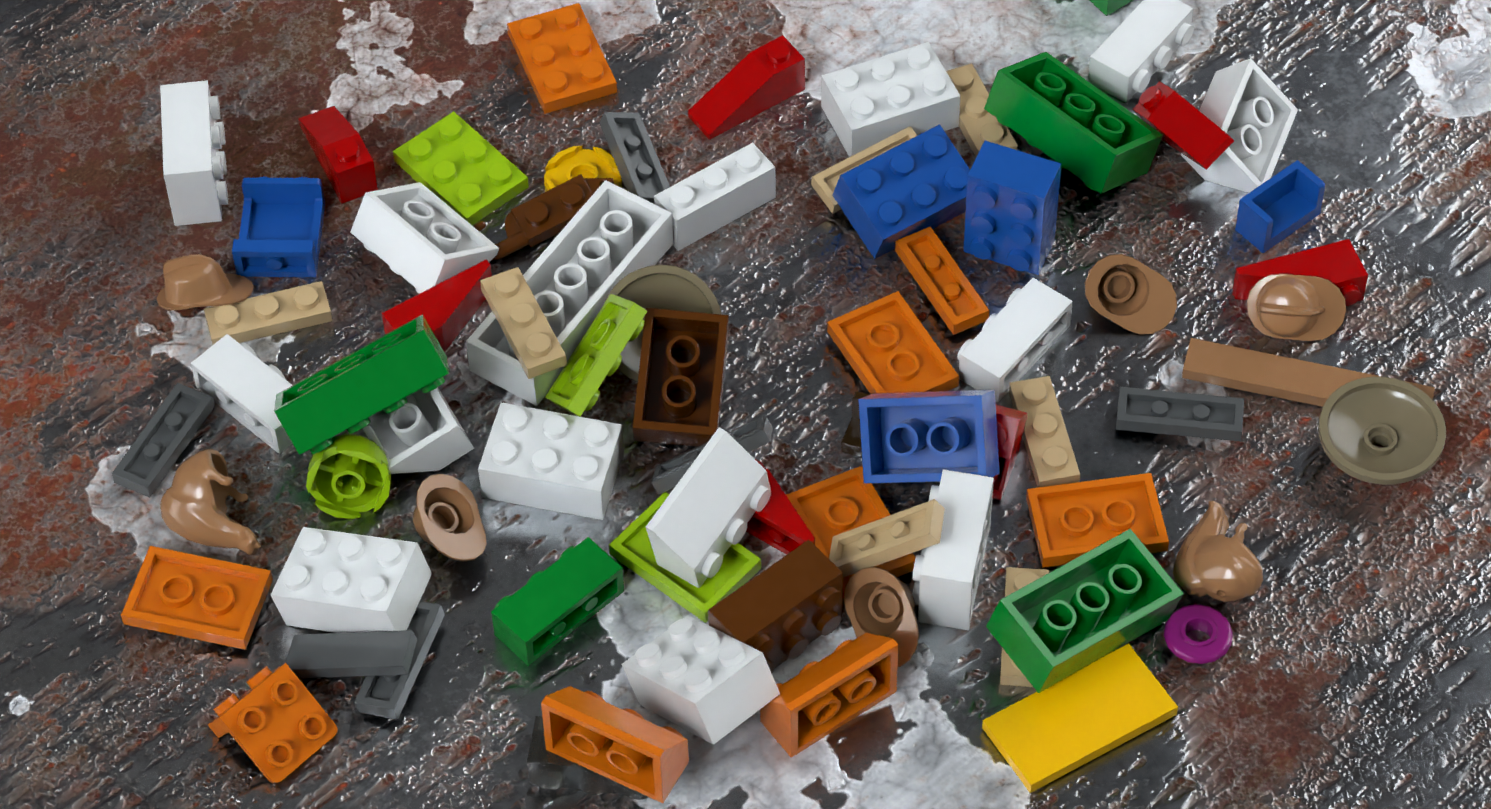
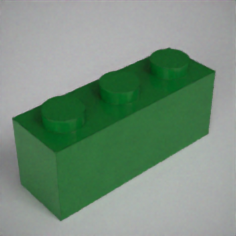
(557, 600)

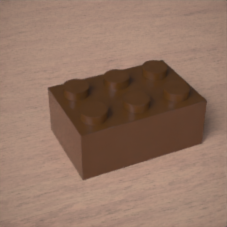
(680, 377)
(784, 605)

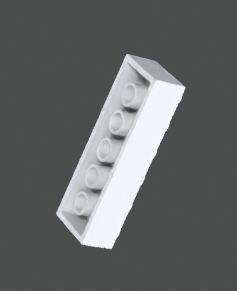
(572, 280)

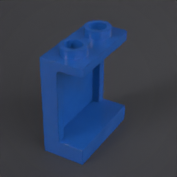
(280, 227)

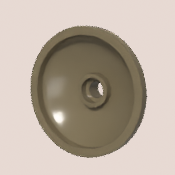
(661, 288)
(1387, 415)

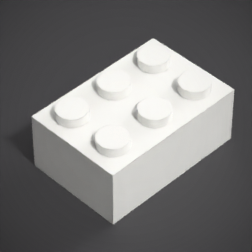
(888, 96)
(192, 153)
(551, 461)
(951, 570)
(350, 582)
(700, 679)

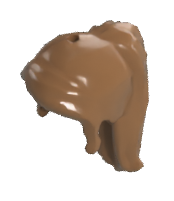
(198, 507)
(1217, 564)

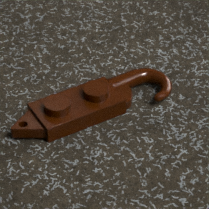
(545, 214)

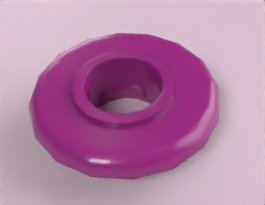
(1202, 619)

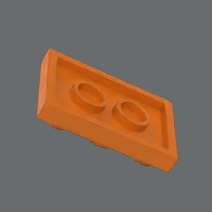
(562, 58)
(891, 348)
(840, 506)
(1088, 513)
(197, 597)

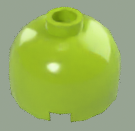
(349, 477)

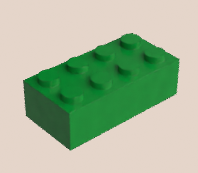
(1073, 122)
(361, 386)
(1084, 610)

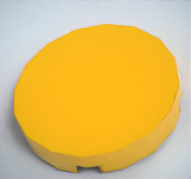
(577, 161)

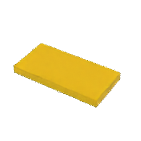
(1079, 718)

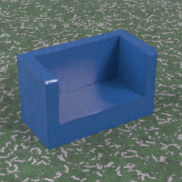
(1280, 206)

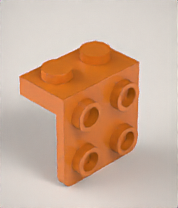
(275, 722)

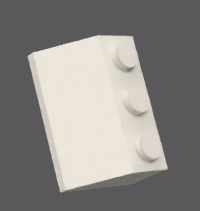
(1255, 117)
(419, 235)
(419, 434)
(708, 510)

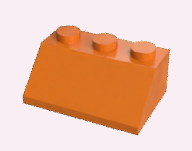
(832, 692)
(614, 742)

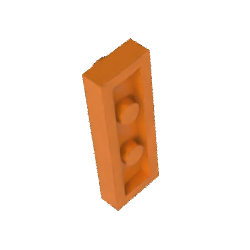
(942, 280)

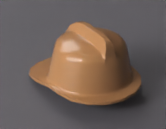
(200, 283)
(1130, 294)
(1296, 307)
(449, 518)
(883, 607)

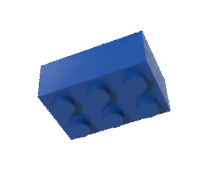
(904, 190)
(1011, 207)
(925, 432)

